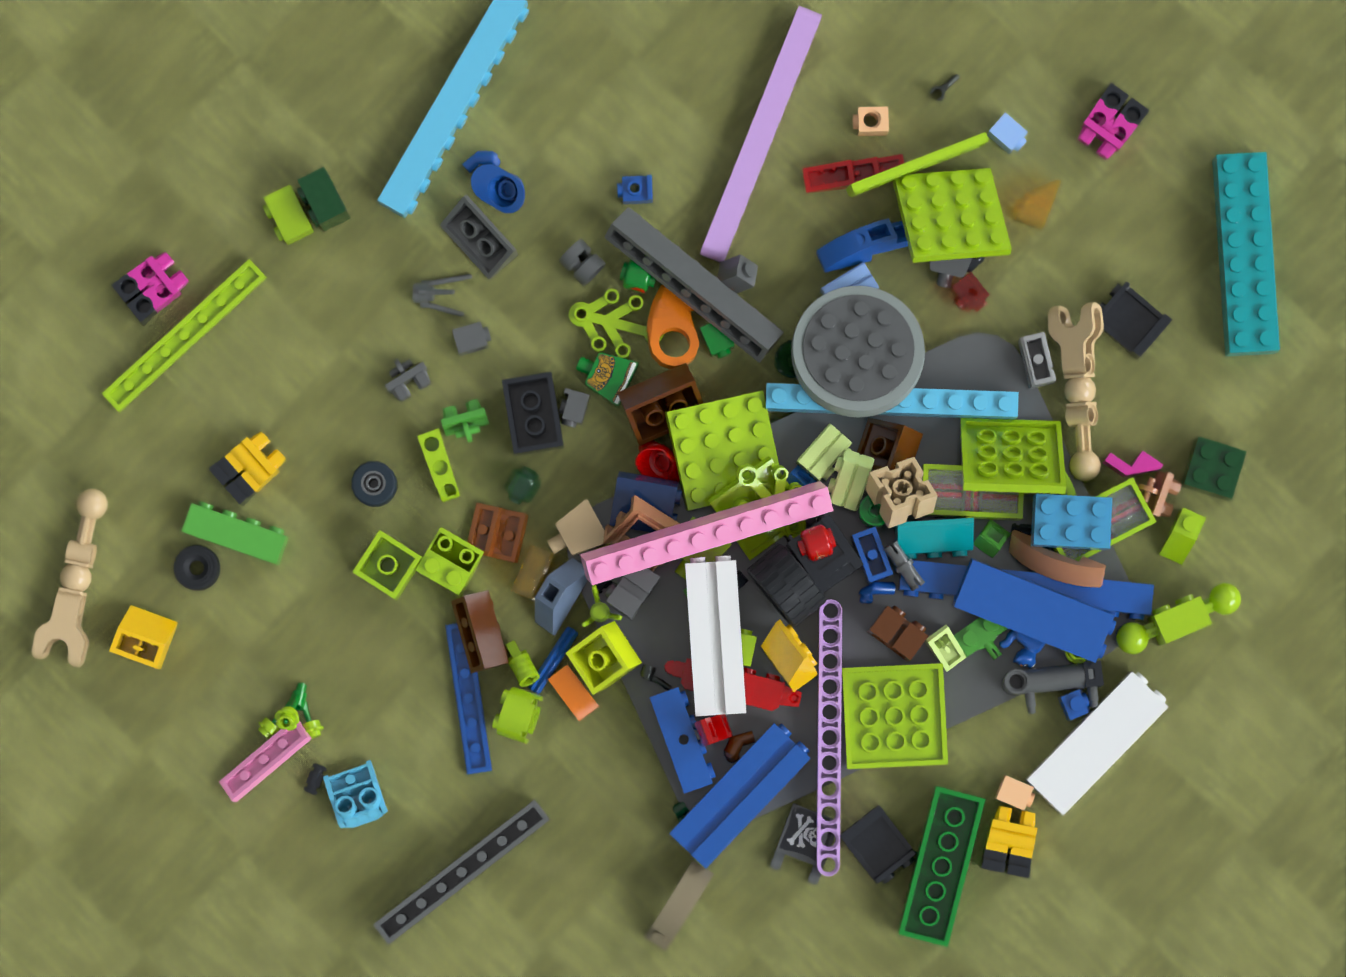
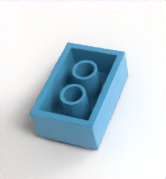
(1071, 522)

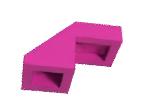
(1142, 464)

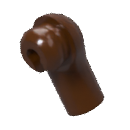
(735, 745)

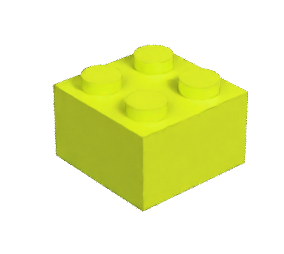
(603, 657)

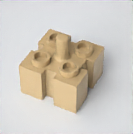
(901, 492)

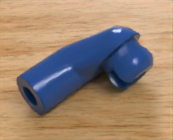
(479, 158)
(867, 592)

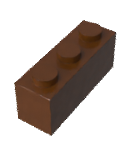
(479, 631)

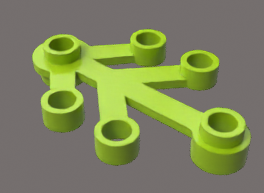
(609, 321)
(779, 487)

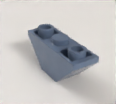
(558, 595)

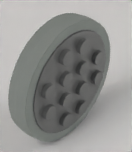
(858, 351)

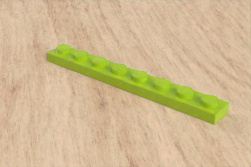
(184, 335)

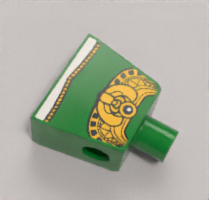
(607, 375)

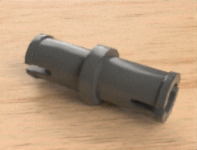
(904, 565)

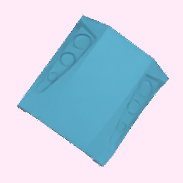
(356, 796)

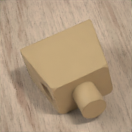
(578, 531)

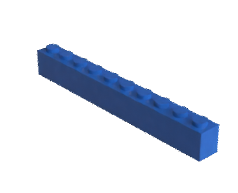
(1111, 597)

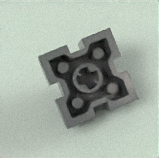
(631, 591)

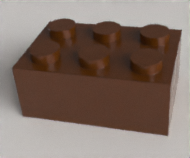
(650, 399)

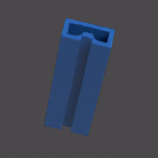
(1034, 610)
(740, 794)

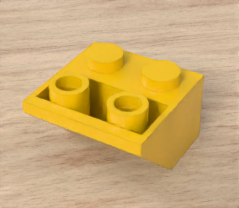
(144, 637)
(789, 655)

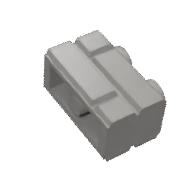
(1036, 360)

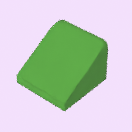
(991, 538)

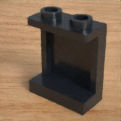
(1132, 320)
(878, 845)

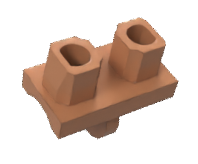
(1156, 493)

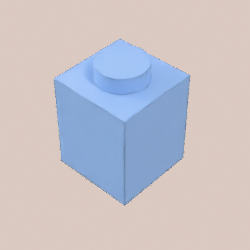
(1008, 134)

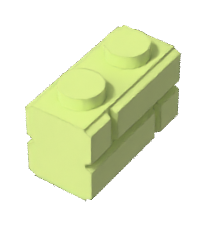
(824, 452)
(850, 480)

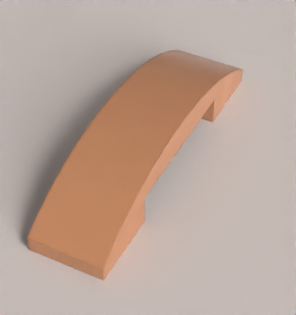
(1054, 565)

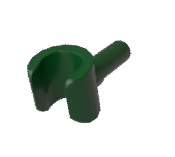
(680, 809)

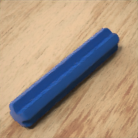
(554, 659)

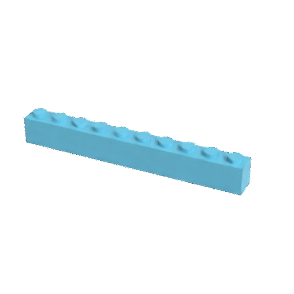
(451, 105)
(918, 403)

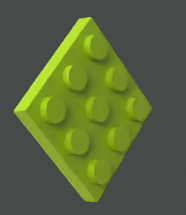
(736, 491)

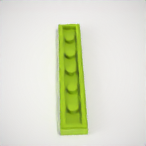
(917, 164)

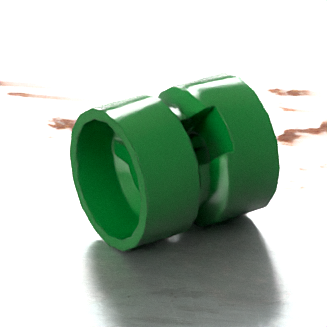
(869, 513)

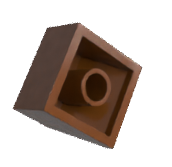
(888, 443)

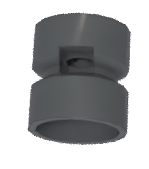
(590, 265)

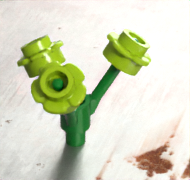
(289, 717)

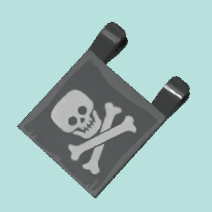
(799, 840)

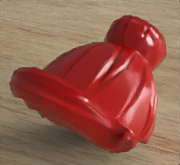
(657, 461)

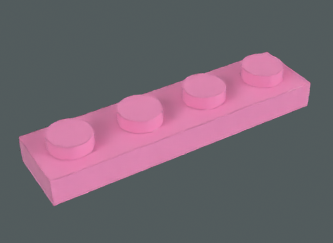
(264, 761)

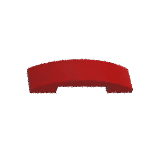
(713, 729)

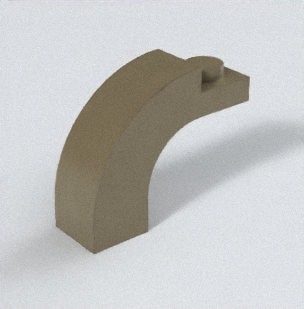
(679, 905)

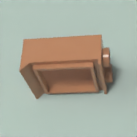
(639, 510)

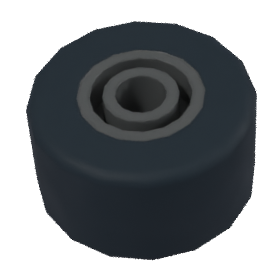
(374, 484)

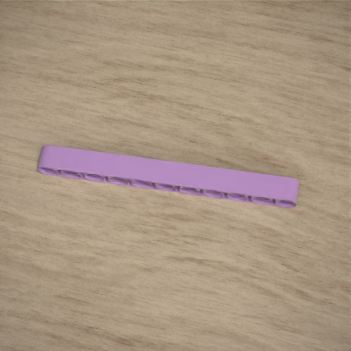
(761, 134)
(823, 749)

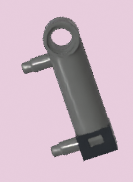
(1056, 678)

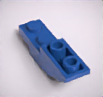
(861, 244)

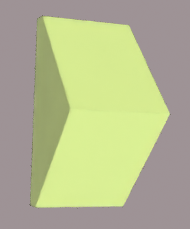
(945, 648)

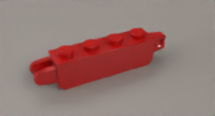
(760, 691)

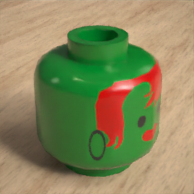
(635, 277)

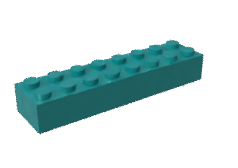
(1245, 254)

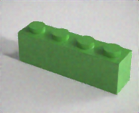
(234, 533)

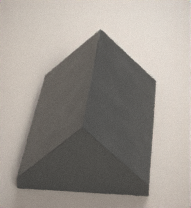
(478, 237)

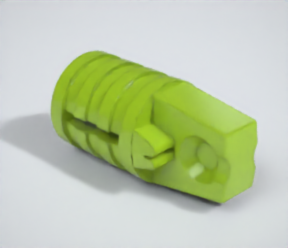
(522, 665)

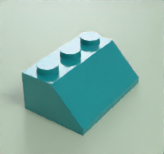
(936, 537)

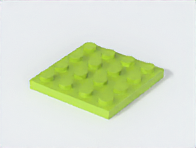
(952, 215)
(716, 440)
(1012, 456)
(894, 716)

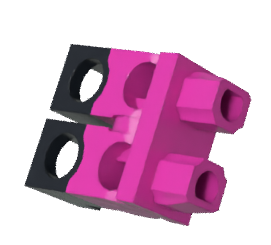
(1106, 127)
(149, 288)

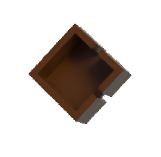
(898, 633)

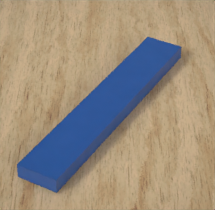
(468, 706)

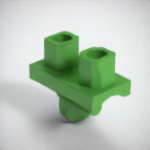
(465, 423)

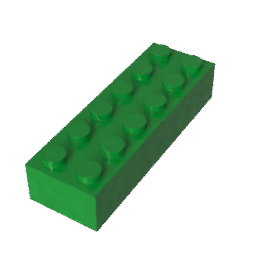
(941, 866)

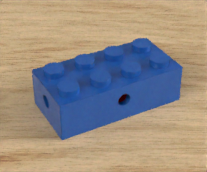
(674, 722)

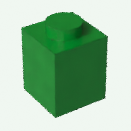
(716, 341)

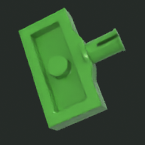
(980, 635)

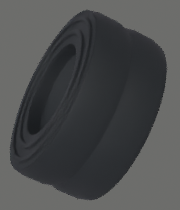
(186, 558)

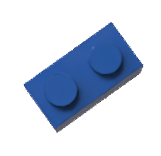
(871, 552)

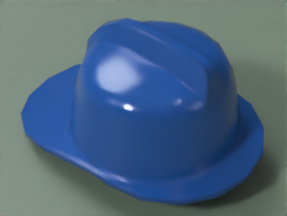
(498, 188)

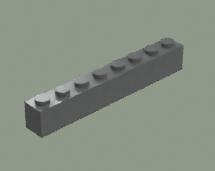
(693, 284)
(461, 872)

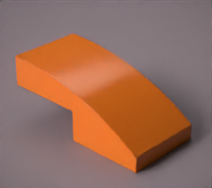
(573, 692)

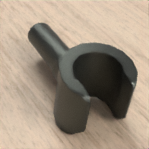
(945, 87)
(647, 672)

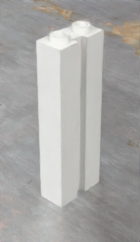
(715, 636)
(1097, 742)

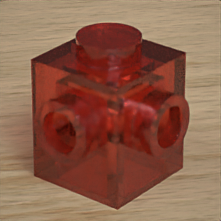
(970, 294)

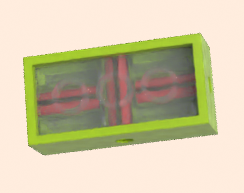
(956, 503)
(1129, 516)

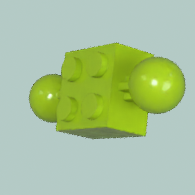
(1178, 621)

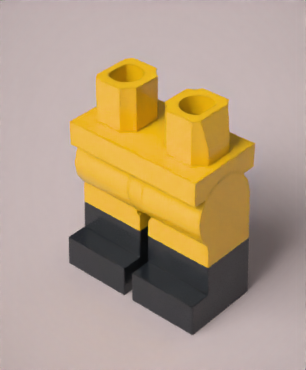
(256, 466)
(1013, 836)

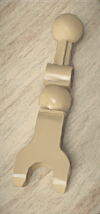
(1078, 367)
(75, 579)

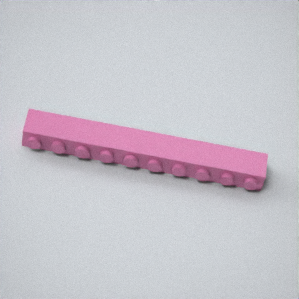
(706, 532)

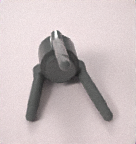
(425, 292)

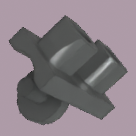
(398, 385)

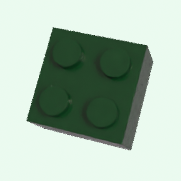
(325, 202)
(1213, 468)

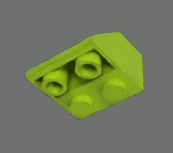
(450, 561)

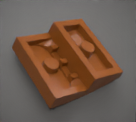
(498, 532)

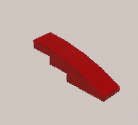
(843, 173)

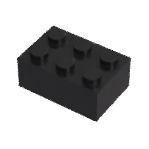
(533, 414)

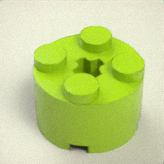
(518, 714)

